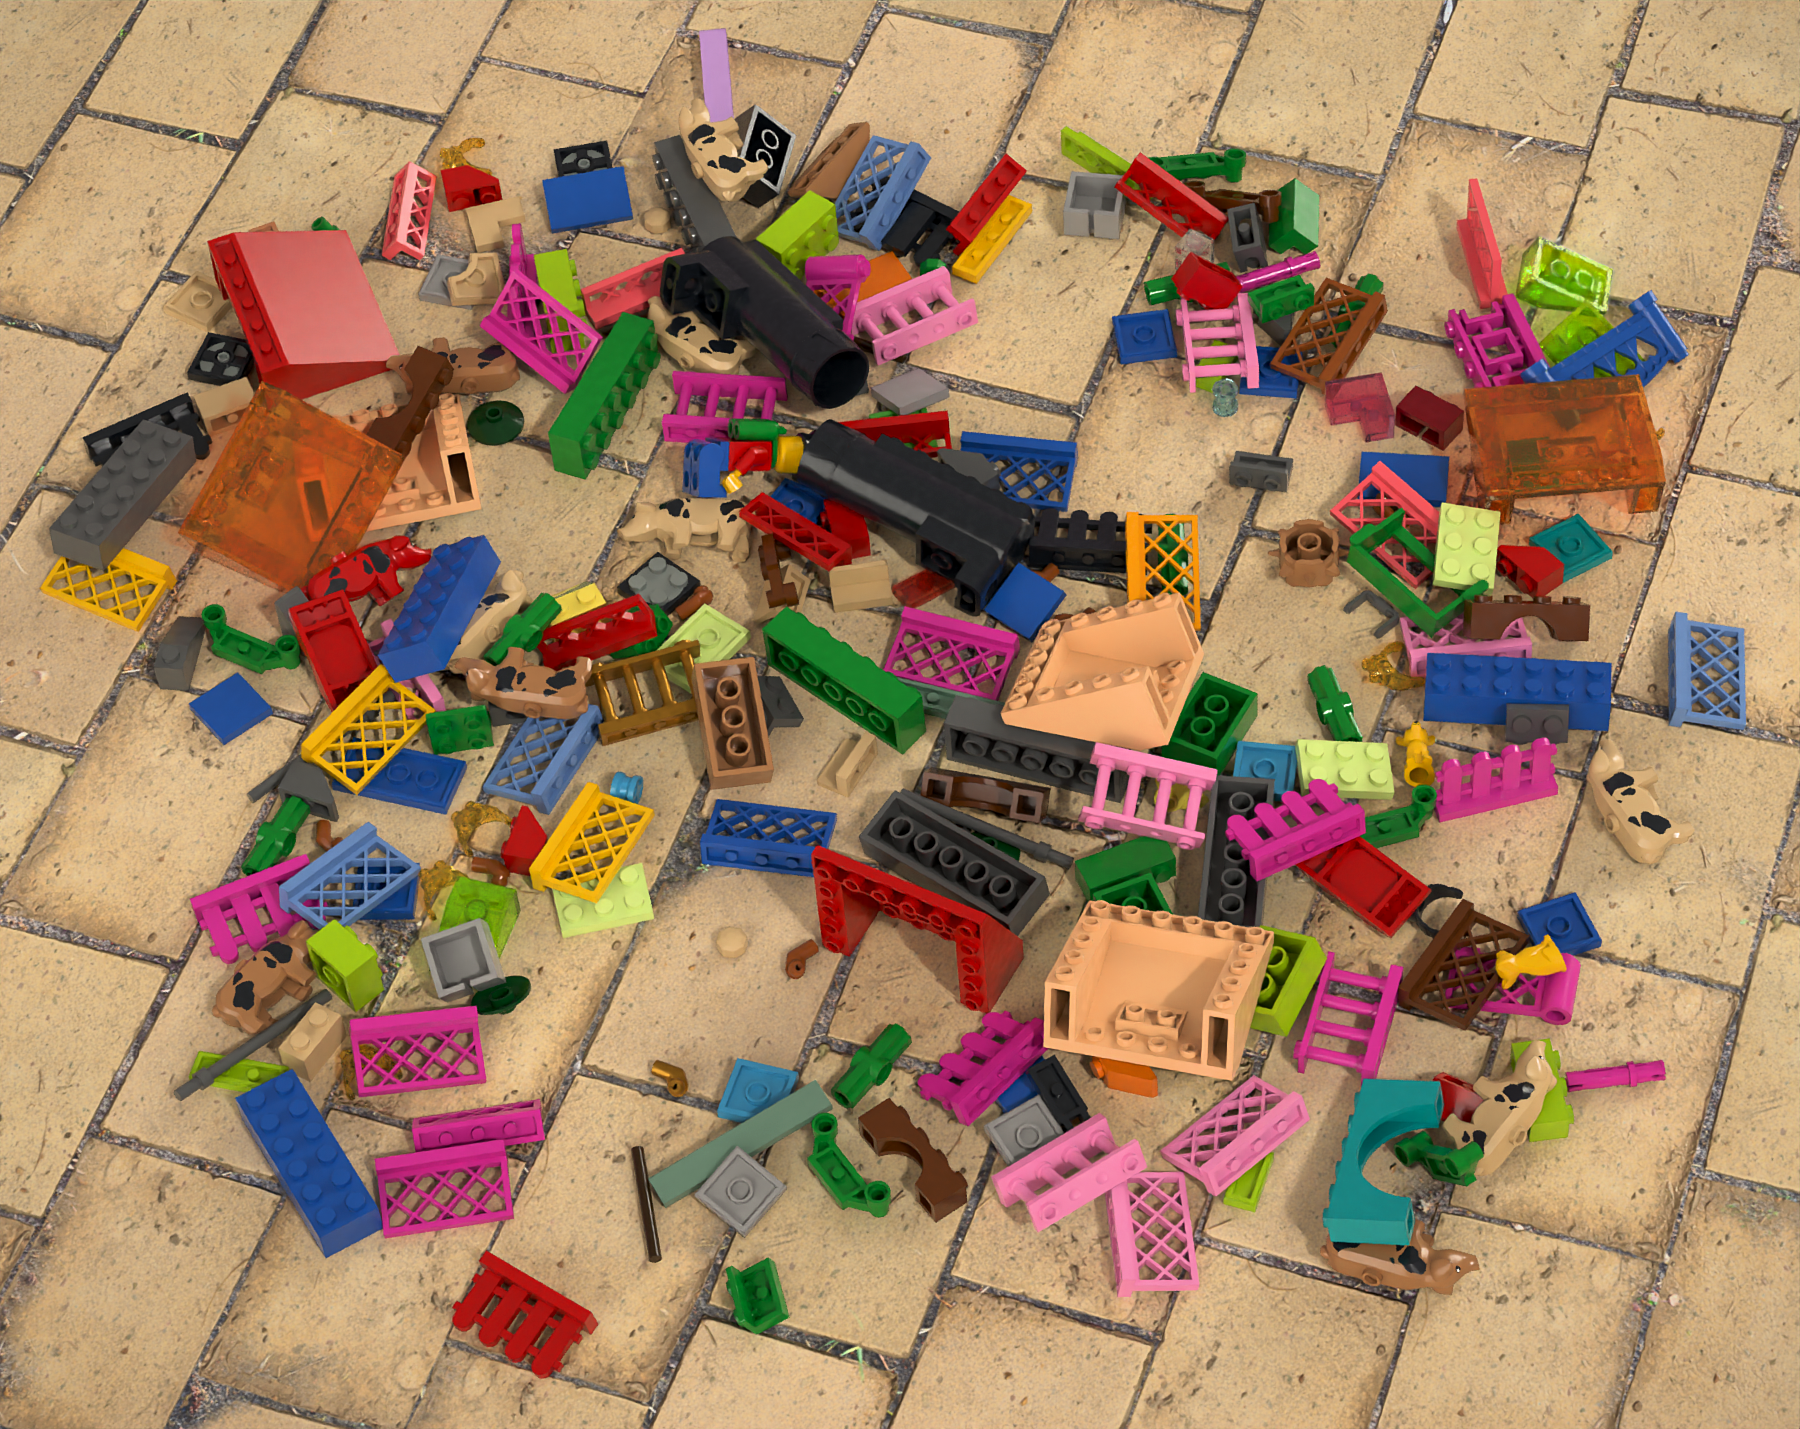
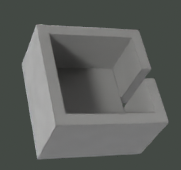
(1094, 205)
(463, 960)

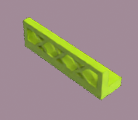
(1093, 155)

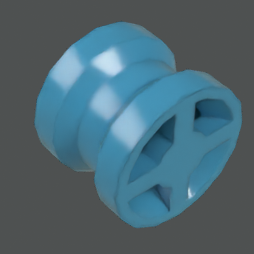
(627, 787)

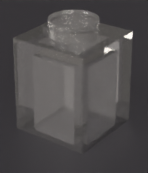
(1195, 243)

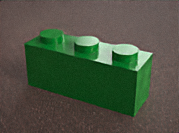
(1125, 863)

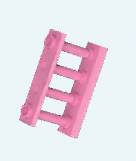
(908, 297)
(1241, 331)
(1166, 772)
(1061, 1156)

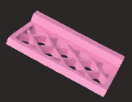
(1515, 647)
(1247, 1144)
(1123, 1237)

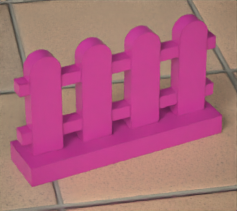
(525, 264)
(1500, 791)
(1307, 839)
(240, 901)
(1001, 1068)

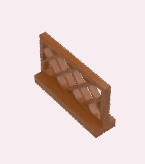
(1352, 341)

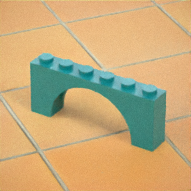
(1382, 1112)

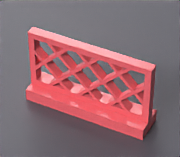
(1481, 249)
(1398, 495)

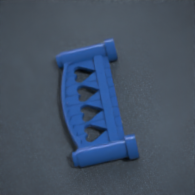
(1646, 324)

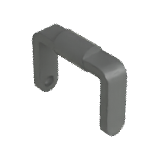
(1381, 605)

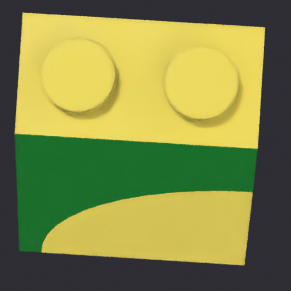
(578, 601)

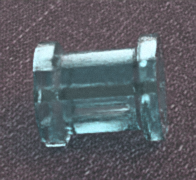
(1225, 402)

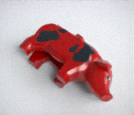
(368, 571)

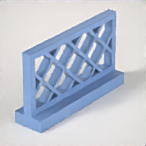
(891, 196)
(1680, 674)
(563, 764)
(332, 868)

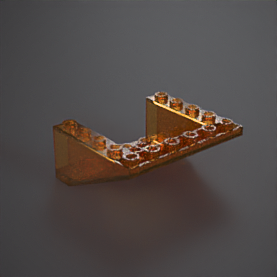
(1564, 442)
(289, 492)

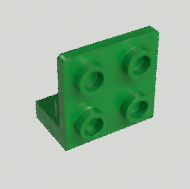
(460, 729)

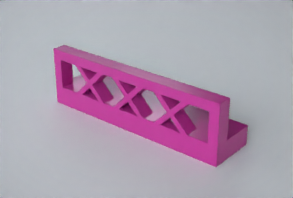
(512, 1122)

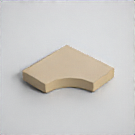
(479, 283)

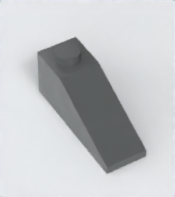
(179, 653)

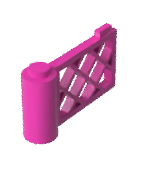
(837, 274)
(1553, 995)

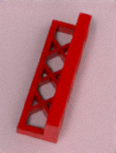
(1175, 199)
(985, 202)
(912, 428)
(797, 532)
(599, 637)

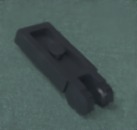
(1058, 1092)

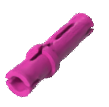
(1286, 269)
(1613, 1076)

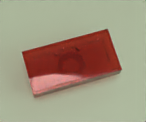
(921, 588)

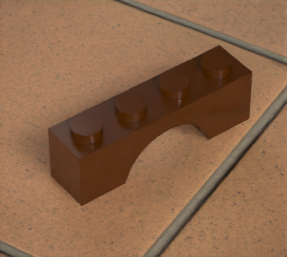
(429, 376)
(1489, 617)
(970, 790)
(890, 1132)

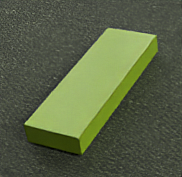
(240, 1077)

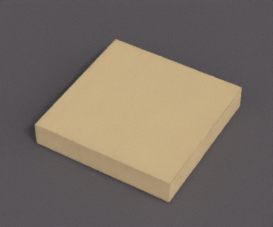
(198, 303)

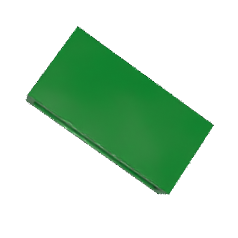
(1297, 219)

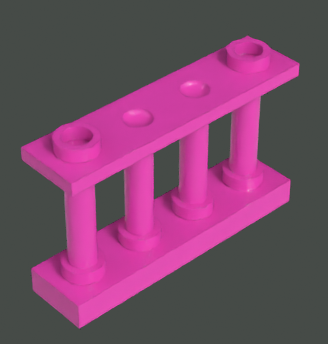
(742, 387)
(1373, 1038)

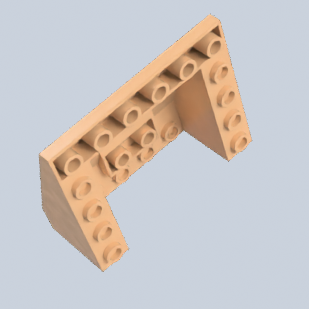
(437, 472)
(1110, 674)
(1156, 989)

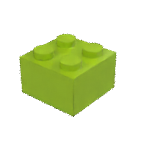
(345, 964)

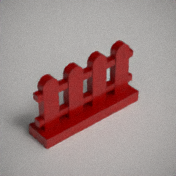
(538, 1317)

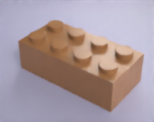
(732, 723)

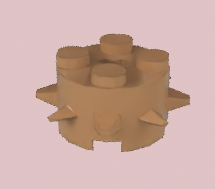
(1309, 554)

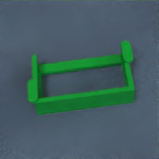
(1373, 536)

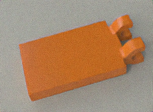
(884, 274)

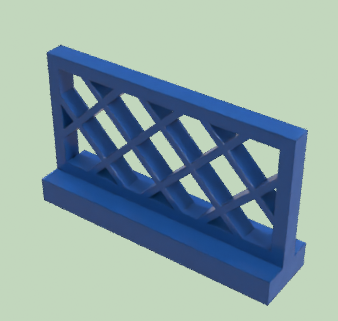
(1028, 451)
(766, 853)

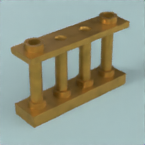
(644, 720)

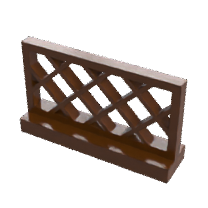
(1437, 958)

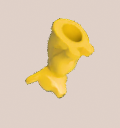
(1419, 762)
(1534, 960)

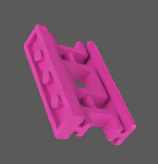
(1517, 337)

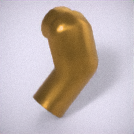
(674, 1076)

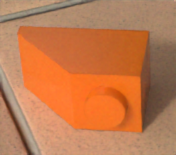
(1125, 1076)

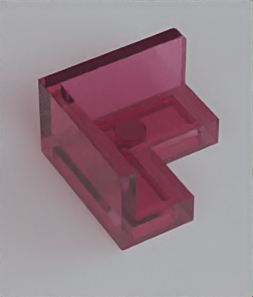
(1361, 400)

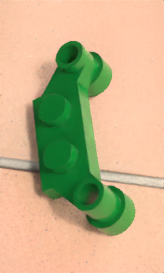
(1204, 165)
(246, 649)
(1401, 823)
(1443, 1163)
(839, 1174)

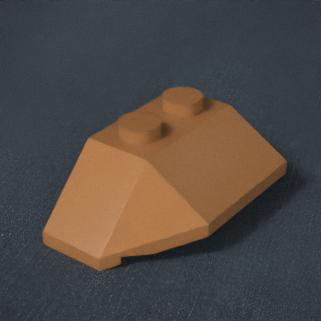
(834, 164)

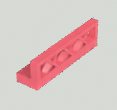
(403, 206)
(629, 299)

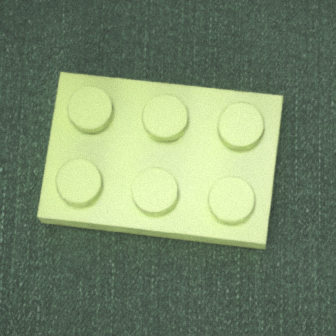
(1466, 547)
(718, 640)
(1354, 767)
(621, 904)

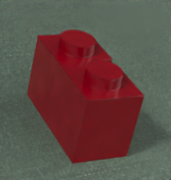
(1423, 410)

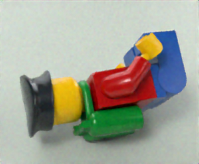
(750, 447)

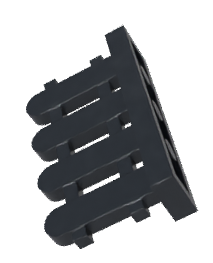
(937, 239)
(174, 414)
(1075, 550)

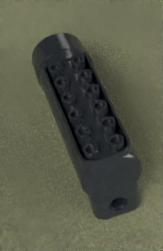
(751, 294)
(954, 519)

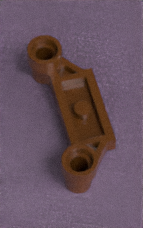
(1266, 201)
(769, 555)

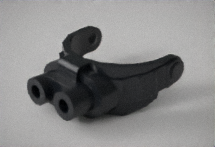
(1438, 891)

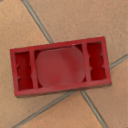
(333, 645)
(1367, 884)

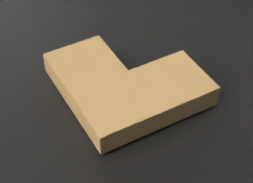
(488, 218)

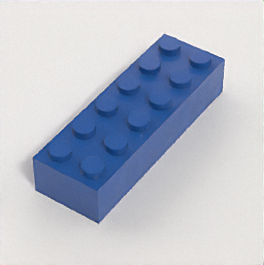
(439, 608)
(1480, 686)
(309, 1163)

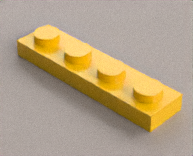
(992, 239)

